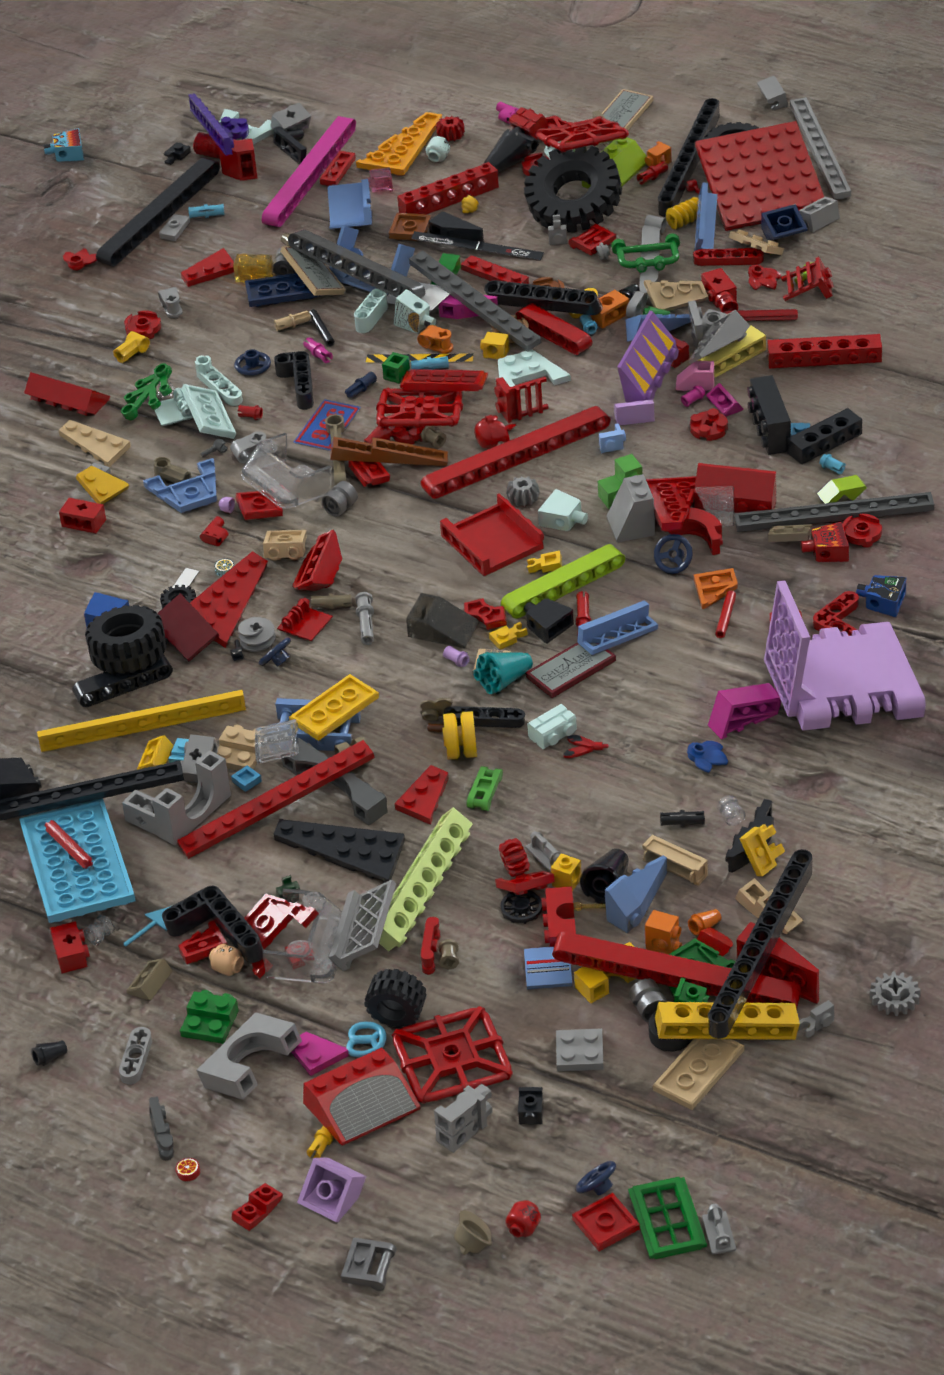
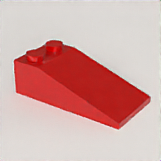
(787, 965)

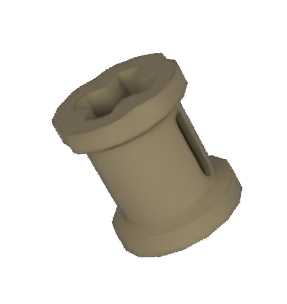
(430, 435)
(448, 950)

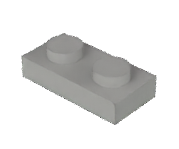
(695, 317)

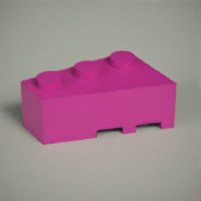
(743, 706)

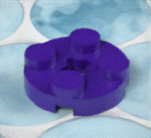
(235, 127)

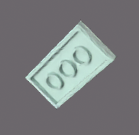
(208, 411)

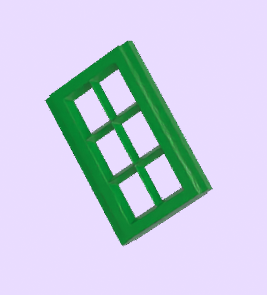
(688, 1210)

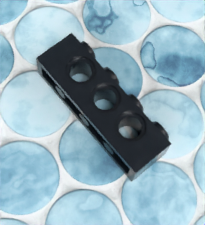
(824, 436)

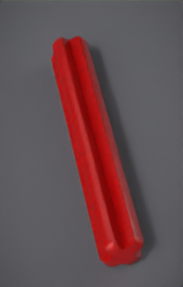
(768, 315)
(68, 844)

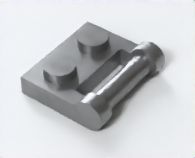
(360, 1261)

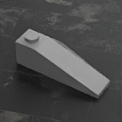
(720, 334)

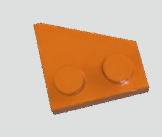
(714, 585)

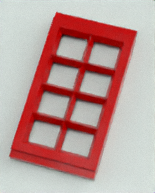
(444, 380)

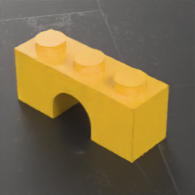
(595, 983)

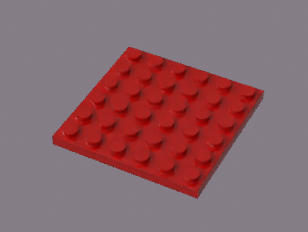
(758, 173)

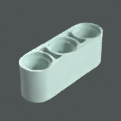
(370, 311)

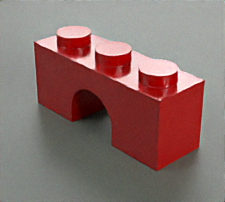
(559, 908)

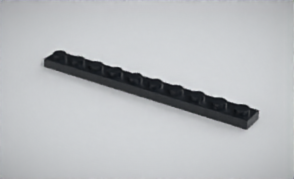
(91, 790)

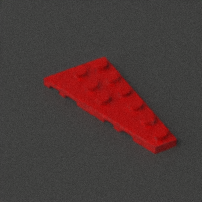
(672, 500)
(228, 597)

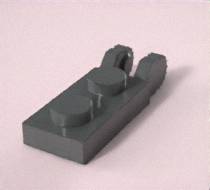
(161, 1130)

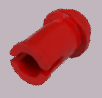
(250, 412)

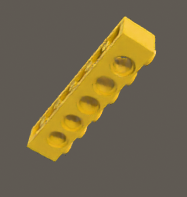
(755, 1021)

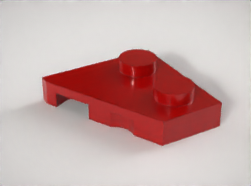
(523, 882)

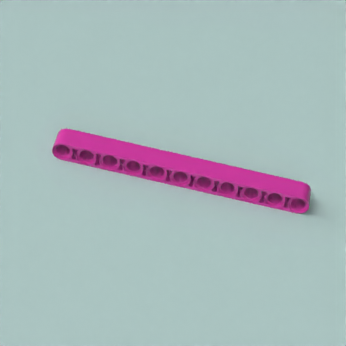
(308, 171)

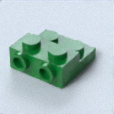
(209, 1016)

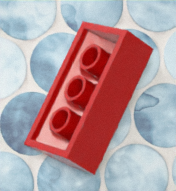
(64, 393)
(752, 487)

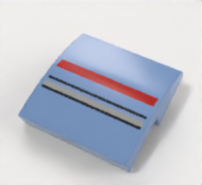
(544, 970)

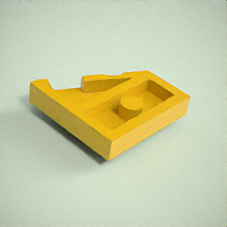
(100, 484)

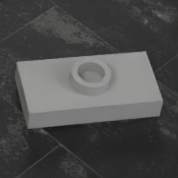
(174, 227)

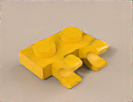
(759, 853)

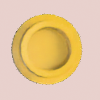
(469, 204)

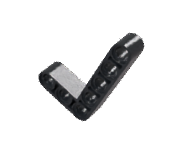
(213, 904)

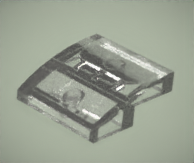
(276, 741)

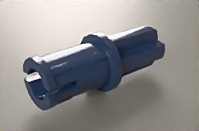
(361, 384)

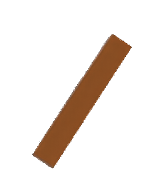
(386, 452)

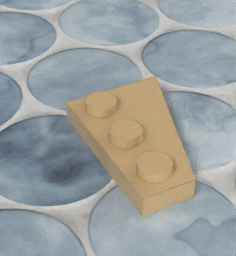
(756, 242)

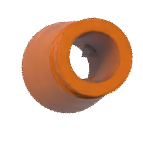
(703, 920)

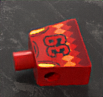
(828, 543)

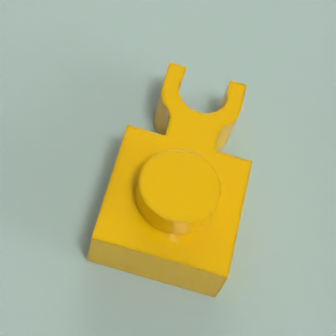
(547, 562)
(506, 637)

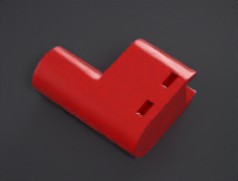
(214, 533)

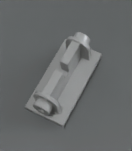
(542, 850)
(718, 1230)

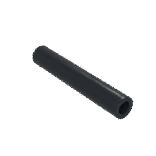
(322, 329)

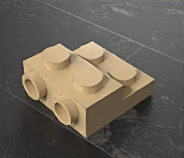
(284, 544)
(237, 747)

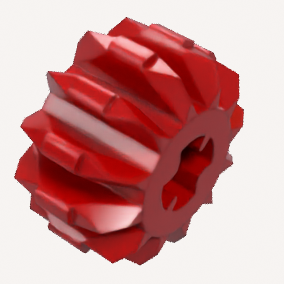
(450, 128)
(514, 857)

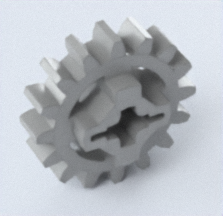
(895, 993)

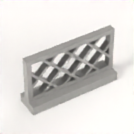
(352, 934)

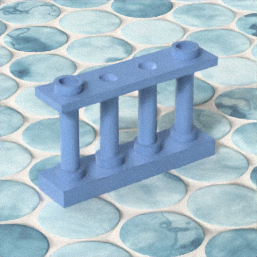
(287, 707)

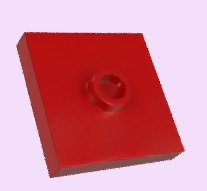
(256, 506)
(605, 1222)

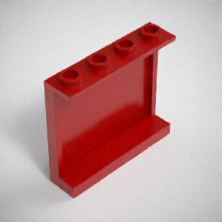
(493, 537)

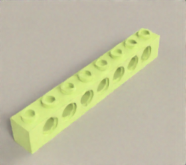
(423, 876)

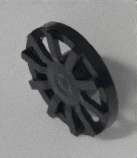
(521, 906)

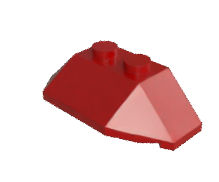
(320, 564)

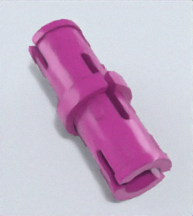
(318, 350)

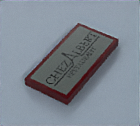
(568, 669)

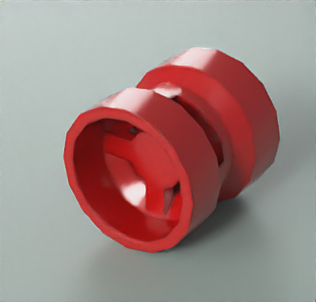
(726, 302)

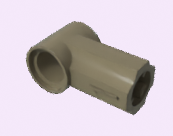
(169, 472)

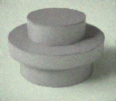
(603, 251)

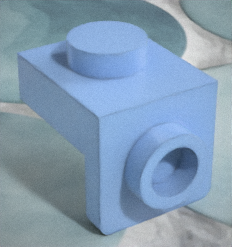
(612, 440)

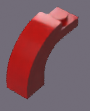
(705, 526)

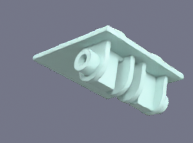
(173, 409)

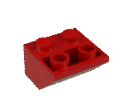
(241, 163)

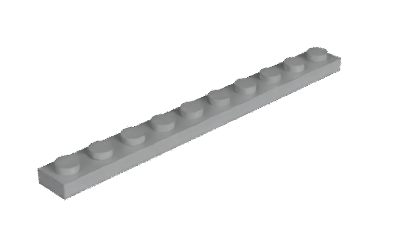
(820, 148)

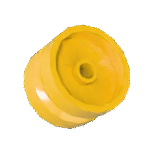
(459, 735)

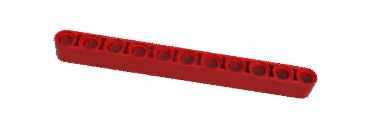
(515, 452)
(663, 968)

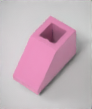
(697, 374)

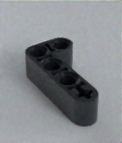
(297, 366)

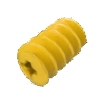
(682, 213)

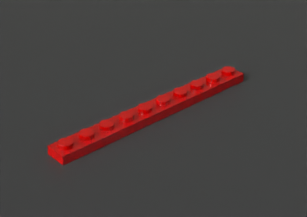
(275, 799)

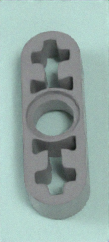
(137, 1063)

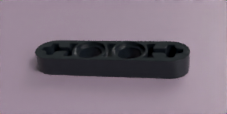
(507, 716)

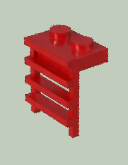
(817, 275)
(509, 399)

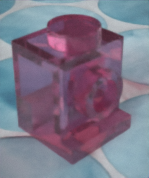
(380, 180)

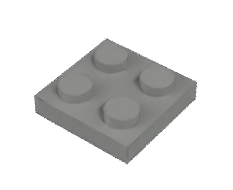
(579, 1049)

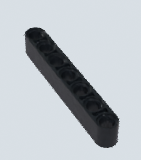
(545, 297)

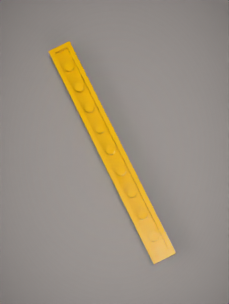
(141, 720)

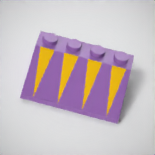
(647, 360)

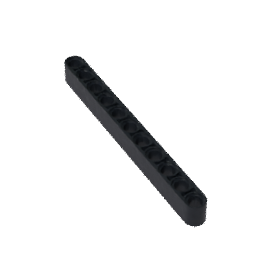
(688, 157)
(157, 212)
(760, 944)

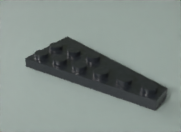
(348, 847)

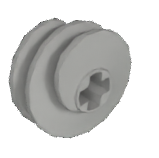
(256, 634)

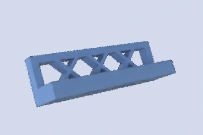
(705, 219)
(613, 624)

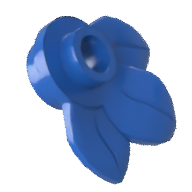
(706, 755)

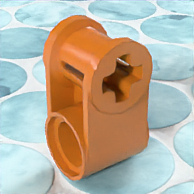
(436, 339)

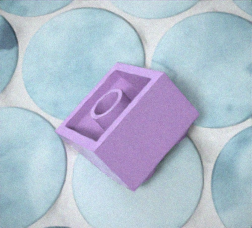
(330, 1188)

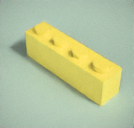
(737, 351)

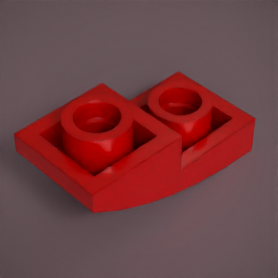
(258, 1207)

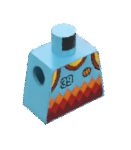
(66, 146)

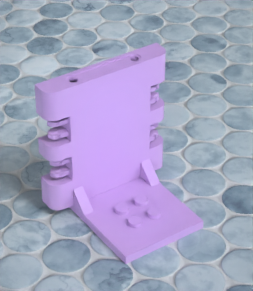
(837, 669)

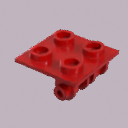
(304, 621)

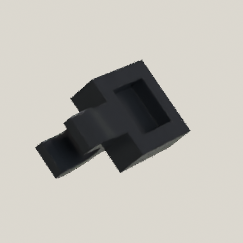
(176, 151)

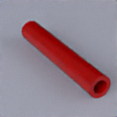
(725, 614)

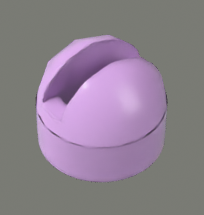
(227, 504)

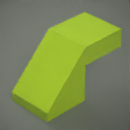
(849, 486)

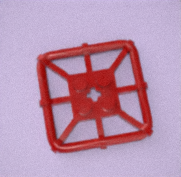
(581, 134)
(419, 411)
(444, 1064)

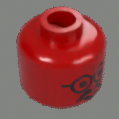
(523, 1219)

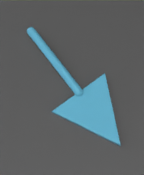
(156, 917)

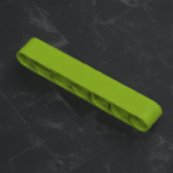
(564, 579)

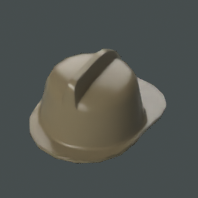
(472, 1233)

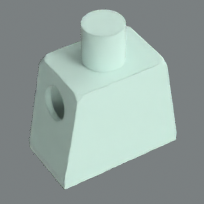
(561, 512)

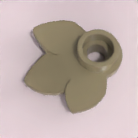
(432, 710)

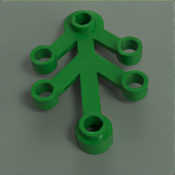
(161, 375)

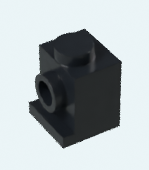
(530, 1105)

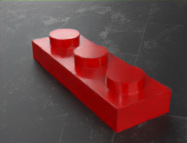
(337, 168)

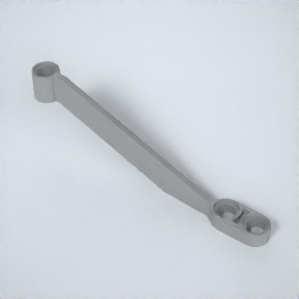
(650, 235)

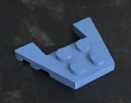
(187, 493)

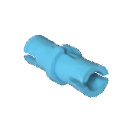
(194, 211)
(430, 363)

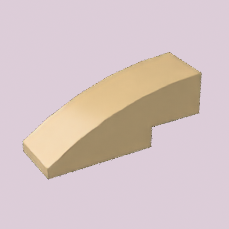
(754, 898)

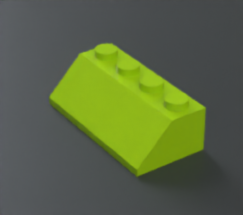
(628, 158)

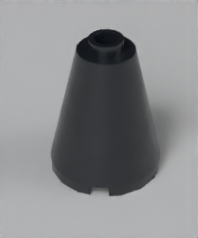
(508, 151)
(603, 873)

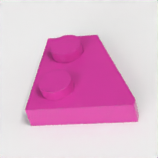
(318, 1053)

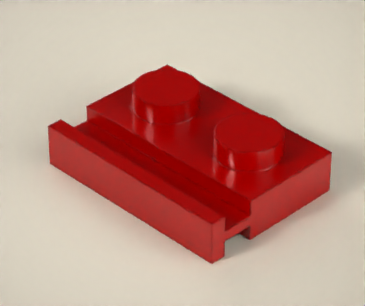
(369, 472)

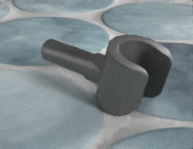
(217, 445)

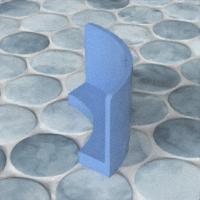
(349, 205)

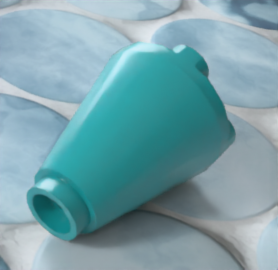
(500, 669)

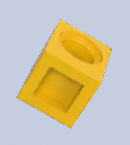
(495, 345)
(566, 871)

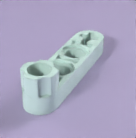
(203, 365)

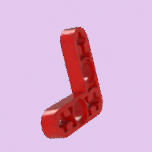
(825, 618)

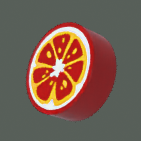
(188, 1169)

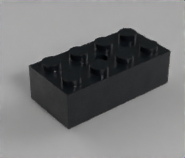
(769, 414)

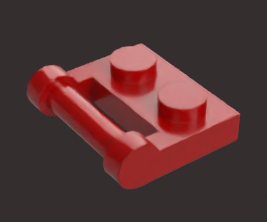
(591, 238)

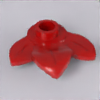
(79, 259)
(762, 276)

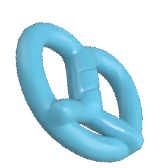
(365, 1039)

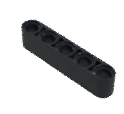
(108, 685)

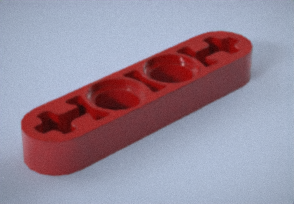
(747, 256)

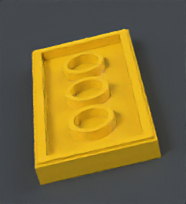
(334, 707)

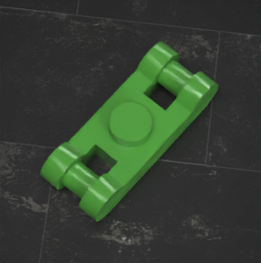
(485, 787)

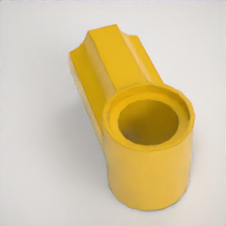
(133, 344)

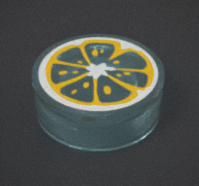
(223, 566)

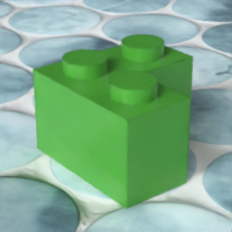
(624, 467)

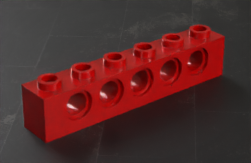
(449, 190)
(824, 351)

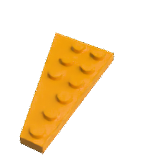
(402, 149)

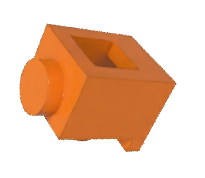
(658, 153)

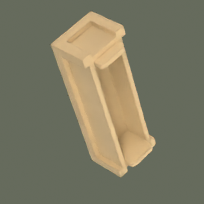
(678, 859)

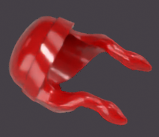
(491, 431)

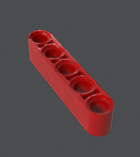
(555, 329)

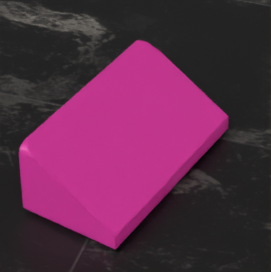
(724, 401)

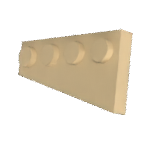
(96, 442)

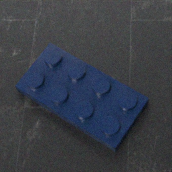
(277, 290)

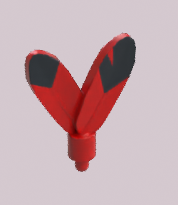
(584, 746)

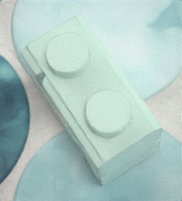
(552, 726)

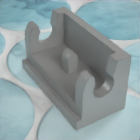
(773, 92)
(820, 213)

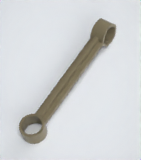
(335, 427)

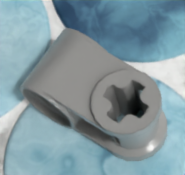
(170, 302)
(244, 447)

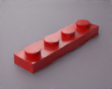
(491, 271)

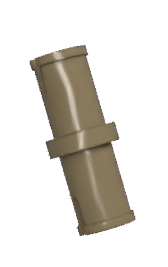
(331, 601)

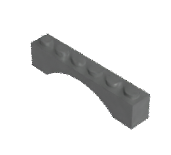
(366, 801)

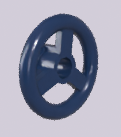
(252, 360)
(668, 555)
(277, 654)
(597, 1179)

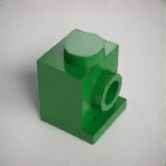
(395, 367)
(690, 992)

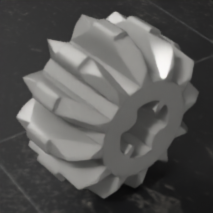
(522, 491)

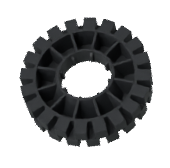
(582, 165)

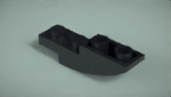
(737, 856)

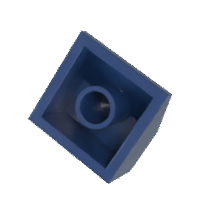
(782, 222)

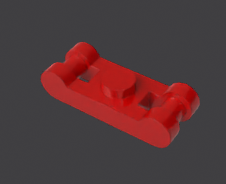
(430, 945)

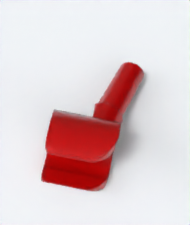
(692, 185)

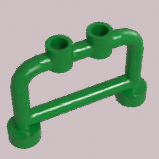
(671, 242)

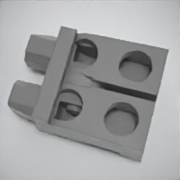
(462, 1117)

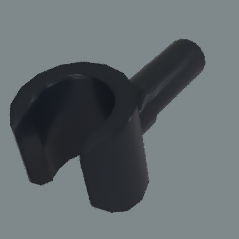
(236, 653)

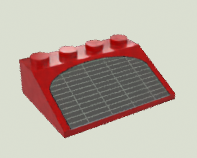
(360, 1096)

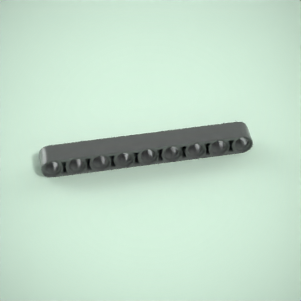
(353, 264)

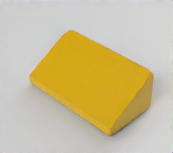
(156, 752)

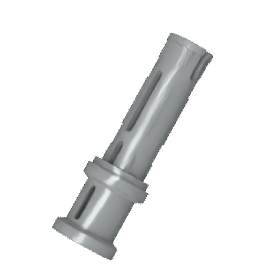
(365, 612)

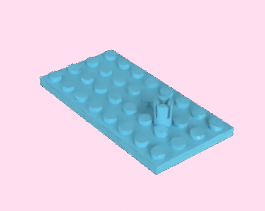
(62, 881)

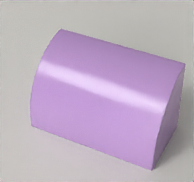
(634, 412)

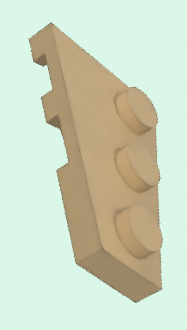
(675, 295)

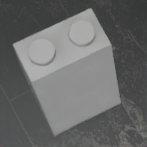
(632, 510)

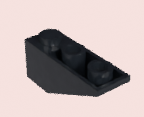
(451, 226)

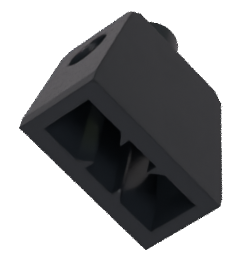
(548, 619)

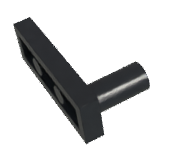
(288, 143)

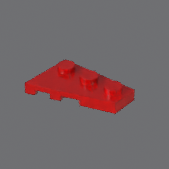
(210, 268)
(423, 795)

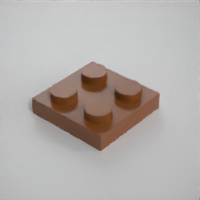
(405, 225)

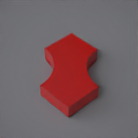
(489, 615)

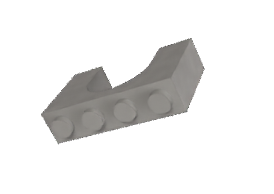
(213, 789)
(258, 1033)

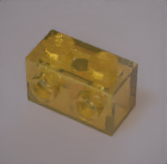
(252, 267)

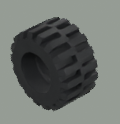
(395, 998)

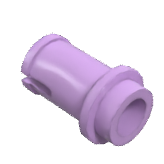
(460, 658)

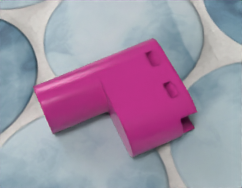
(506, 111)

